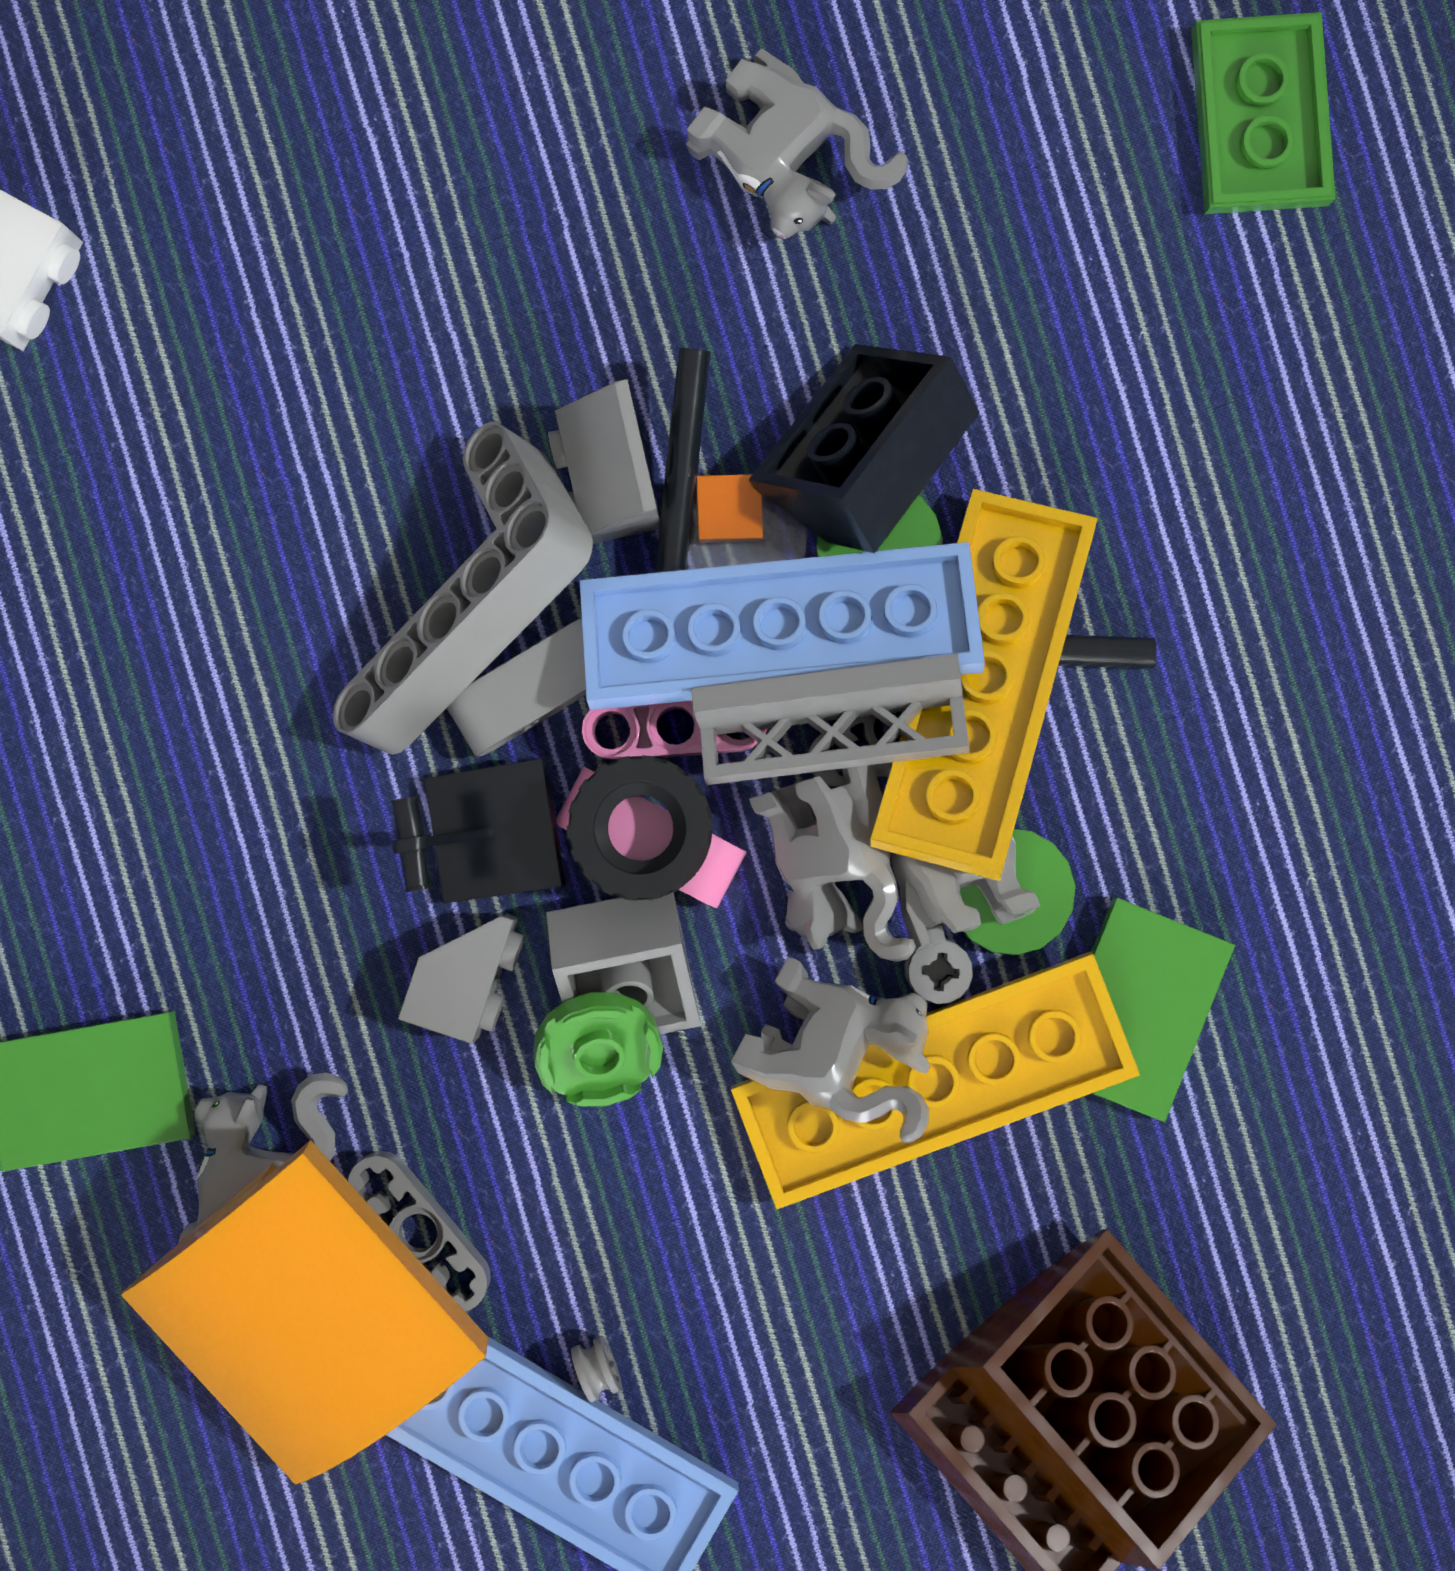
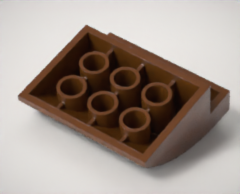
(1086, 1417)

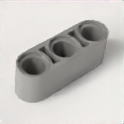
(522, 691)

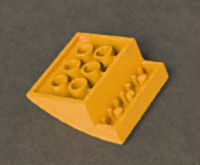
(307, 1316)

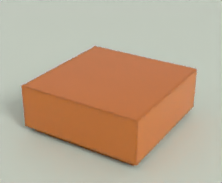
(728, 509)

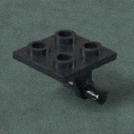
(489, 833)

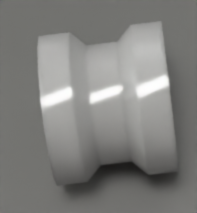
(935, 969)

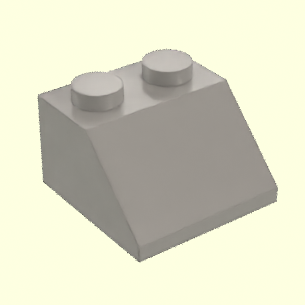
(606, 463)
(626, 951)

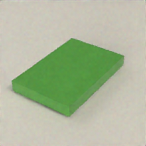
(1263, 113)
(1162, 991)
(92, 1091)

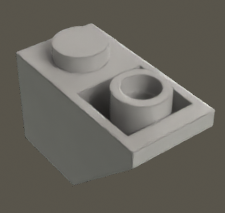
(458, 981)

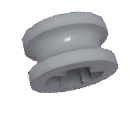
(596, 1369)

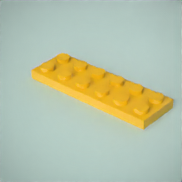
(1026, 585)
(989, 1066)

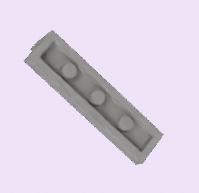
(827, 697)

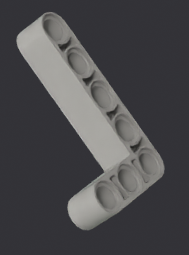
(483, 605)

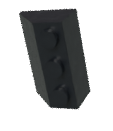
(867, 444)

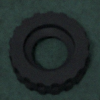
(591, 839)

